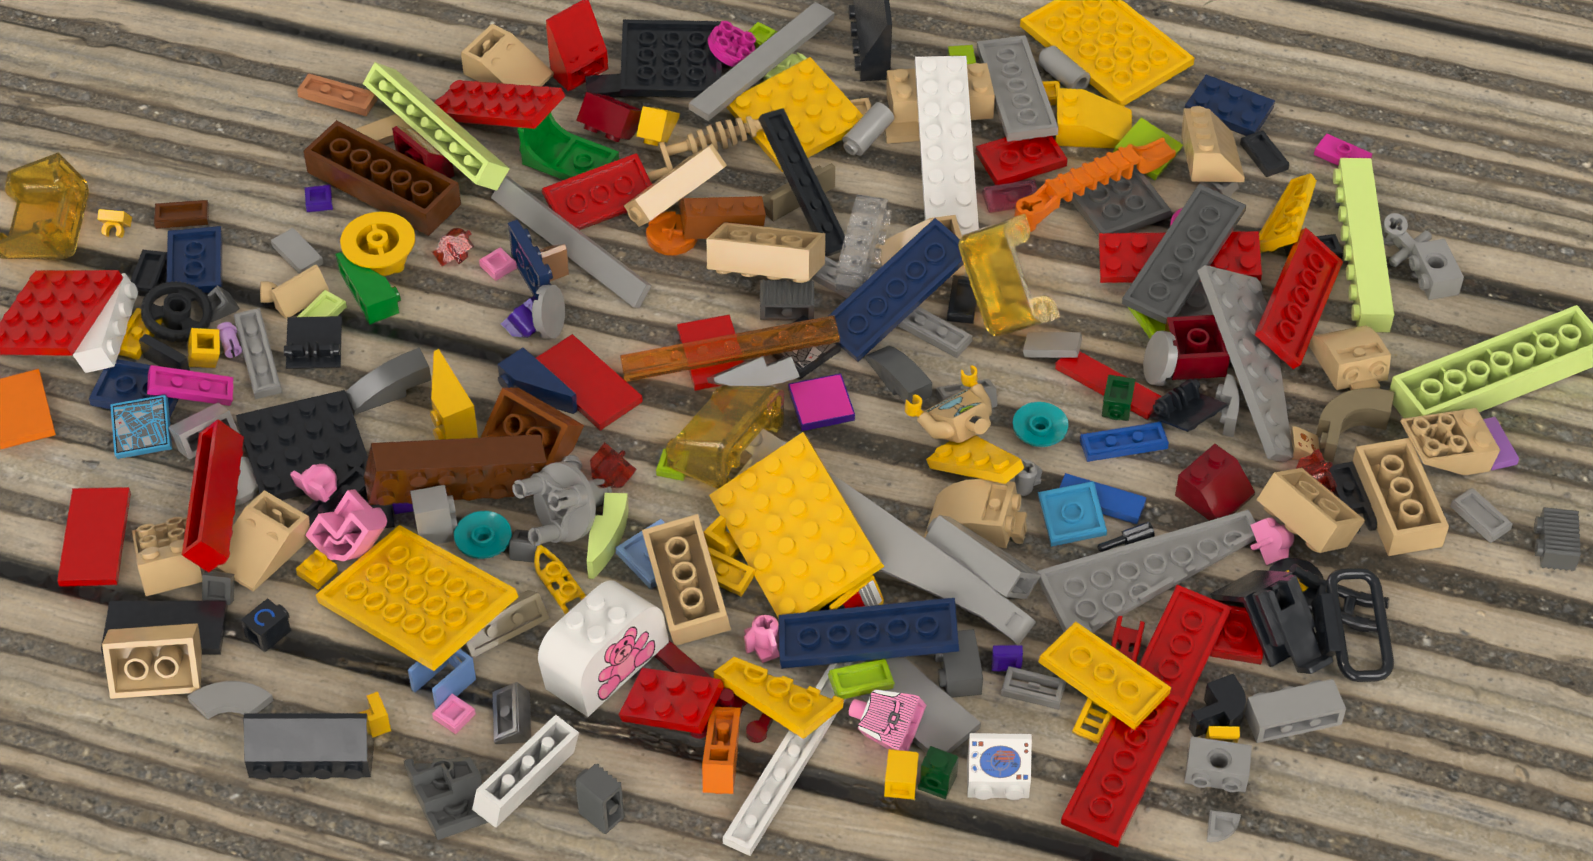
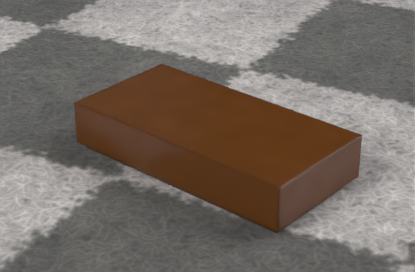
(181, 214)

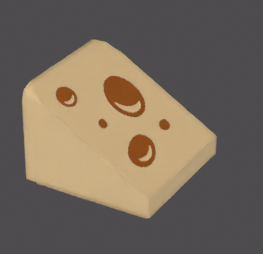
(1303, 442)

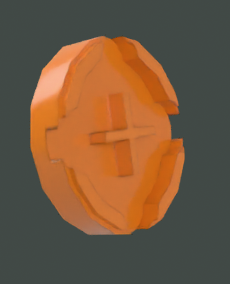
(667, 236)

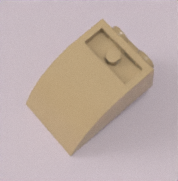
(1352, 357)
(985, 508)

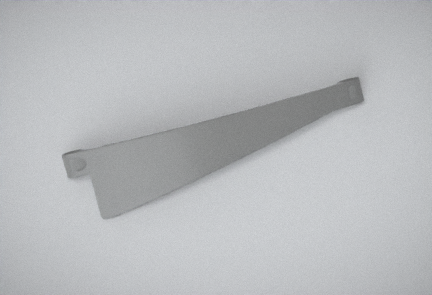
(915, 559)

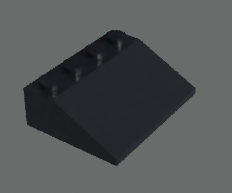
(873, 38)

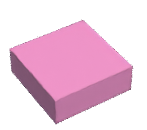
(498, 264)
(453, 713)

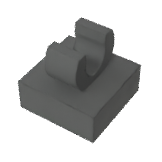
(218, 586)

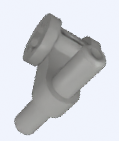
(1400, 237)

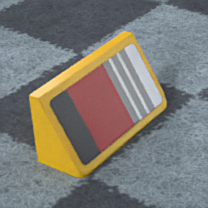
(863, 594)

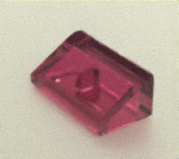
(1005, 196)

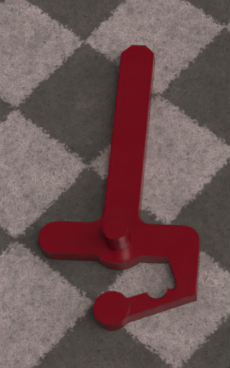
(679, 662)

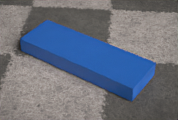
(1124, 441)
(1113, 501)

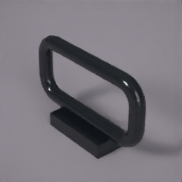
(1331, 630)

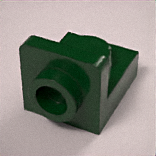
(1118, 397)

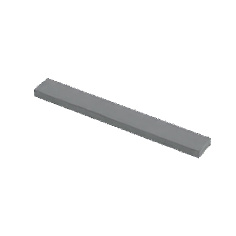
(761, 61)
(579, 246)
(919, 322)

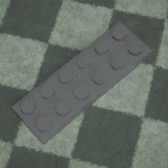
(1186, 247)

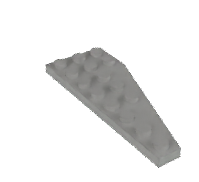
(1238, 309)

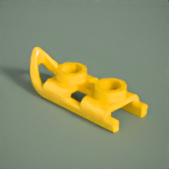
(555, 572)

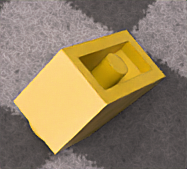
(656, 125)

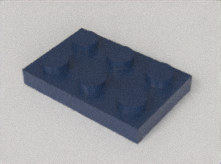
(1234, 106)
(195, 257)
(528, 258)
(123, 383)

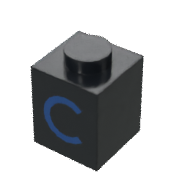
(266, 624)

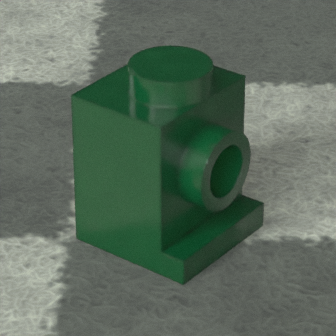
(938, 772)

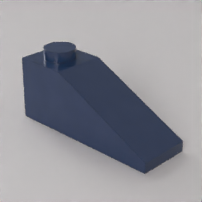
(527, 373)

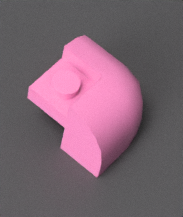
(349, 529)

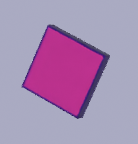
(821, 402)

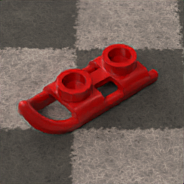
(1127, 638)

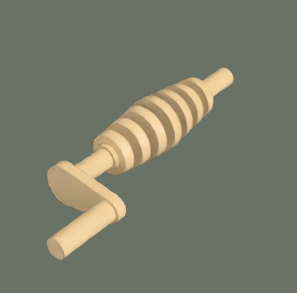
(691, 144)

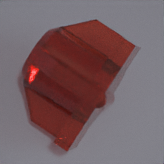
(453, 246)
(611, 467)
(1318, 468)

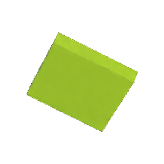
(1145, 133)

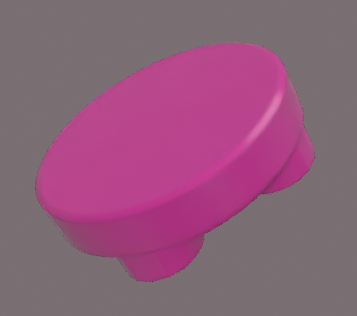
(730, 43)

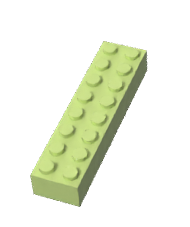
(1498, 367)

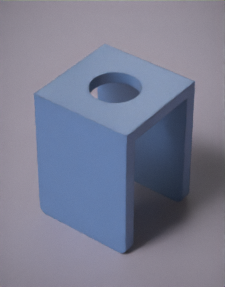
(453, 683)

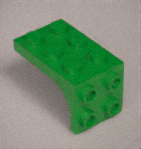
(559, 152)

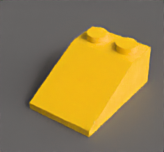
(1089, 120)
(452, 408)

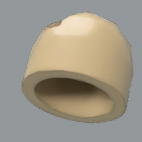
(265, 291)

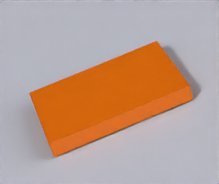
(24, 410)

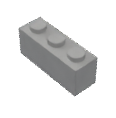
(1294, 710)

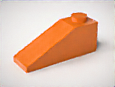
(721, 751)

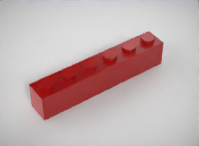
(213, 496)

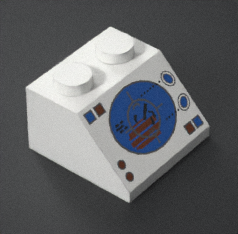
(999, 766)

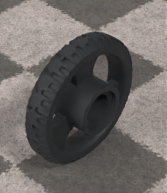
(178, 300)

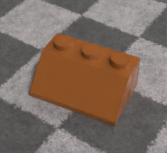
(705, 215)
(523, 414)

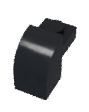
(1224, 706)

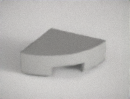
(1221, 825)

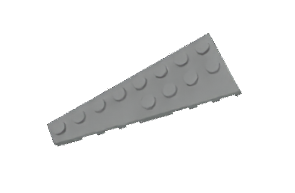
(1121, 579)

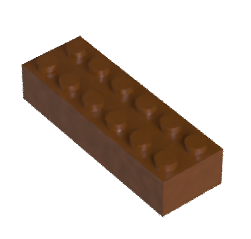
(382, 177)
(465, 466)

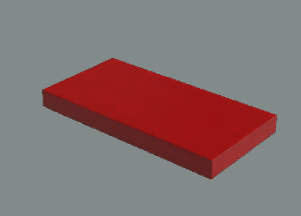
(598, 192)
(599, 390)
(94, 536)
(1184, 640)

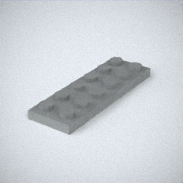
(1017, 88)

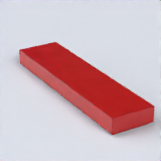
(1095, 376)

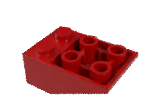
(575, 45)

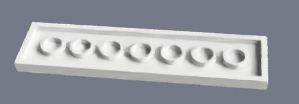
(946, 140)

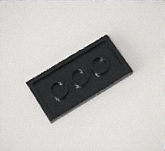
(208, 614)

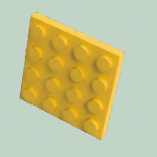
(811, 101)

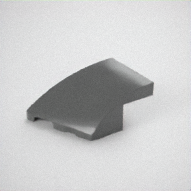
(446, 793)

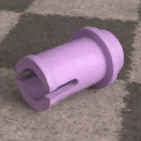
(229, 340)

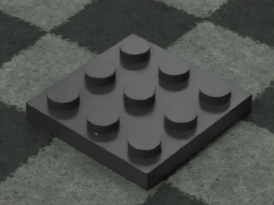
(1122, 205)

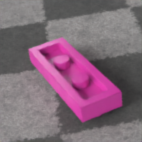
(190, 385)

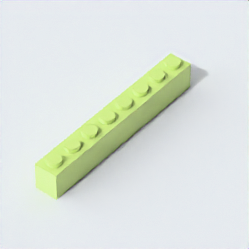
(436, 126)
(1364, 244)

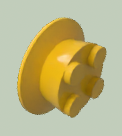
(378, 242)

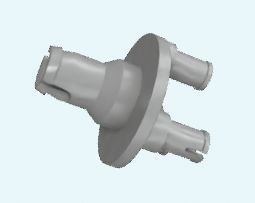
(562, 502)

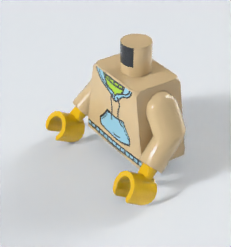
(957, 416)

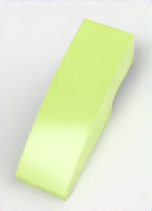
(606, 532)

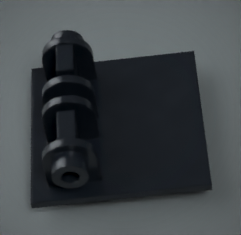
(313, 342)
(1186, 406)

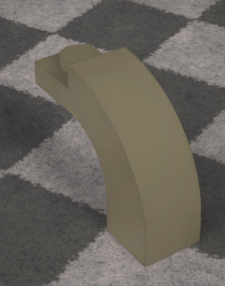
(1351, 409)

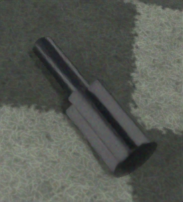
(1129, 536)

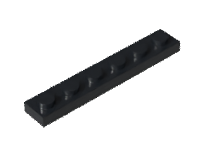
(802, 179)

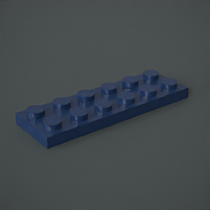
(897, 289)
(868, 633)

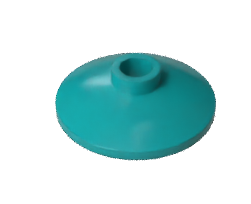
(1040, 416)
(482, 526)

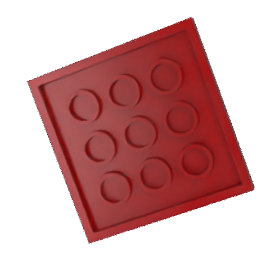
(56, 311)

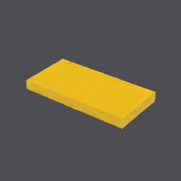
(1104, 675)

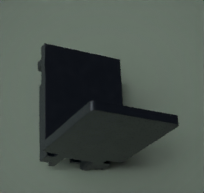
(1278, 617)

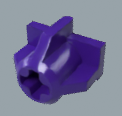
(520, 321)

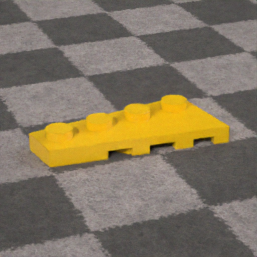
(1288, 215)
(976, 459)
(777, 697)

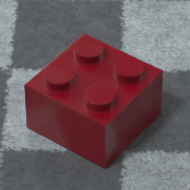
(1199, 347)

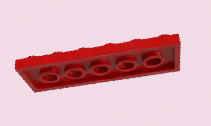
(499, 103)
(1126, 254)
(1299, 298)
(1121, 773)

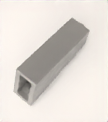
(982, 558)

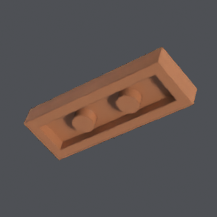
(337, 94)

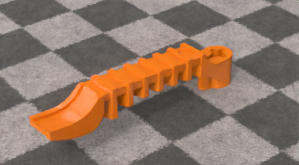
(1112, 166)

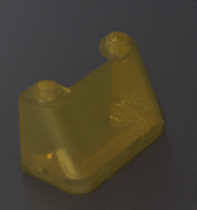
(47, 210)
(999, 278)
(723, 430)

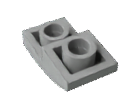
(1229, 394)

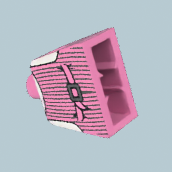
(889, 718)

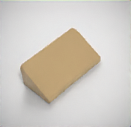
(299, 291)

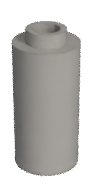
(1063, 68)
(868, 129)

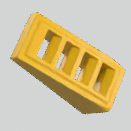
(1087, 709)

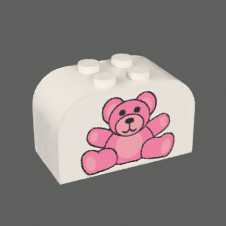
(600, 646)

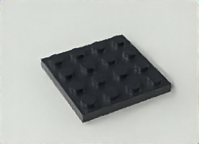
(667, 58)
(300, 436)

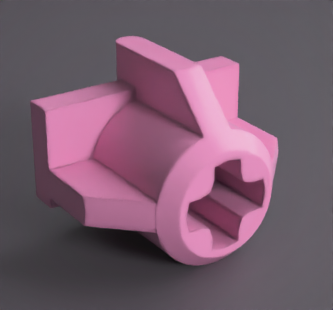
(317, 482)
(1272, 540)
(763, 638)

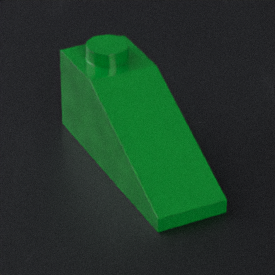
(369, 290)

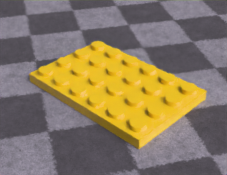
(1111, 44)
(796, 529)
(417, 597)

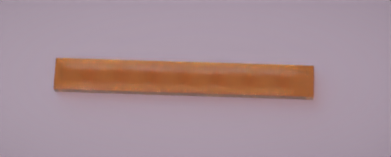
(729, 348)

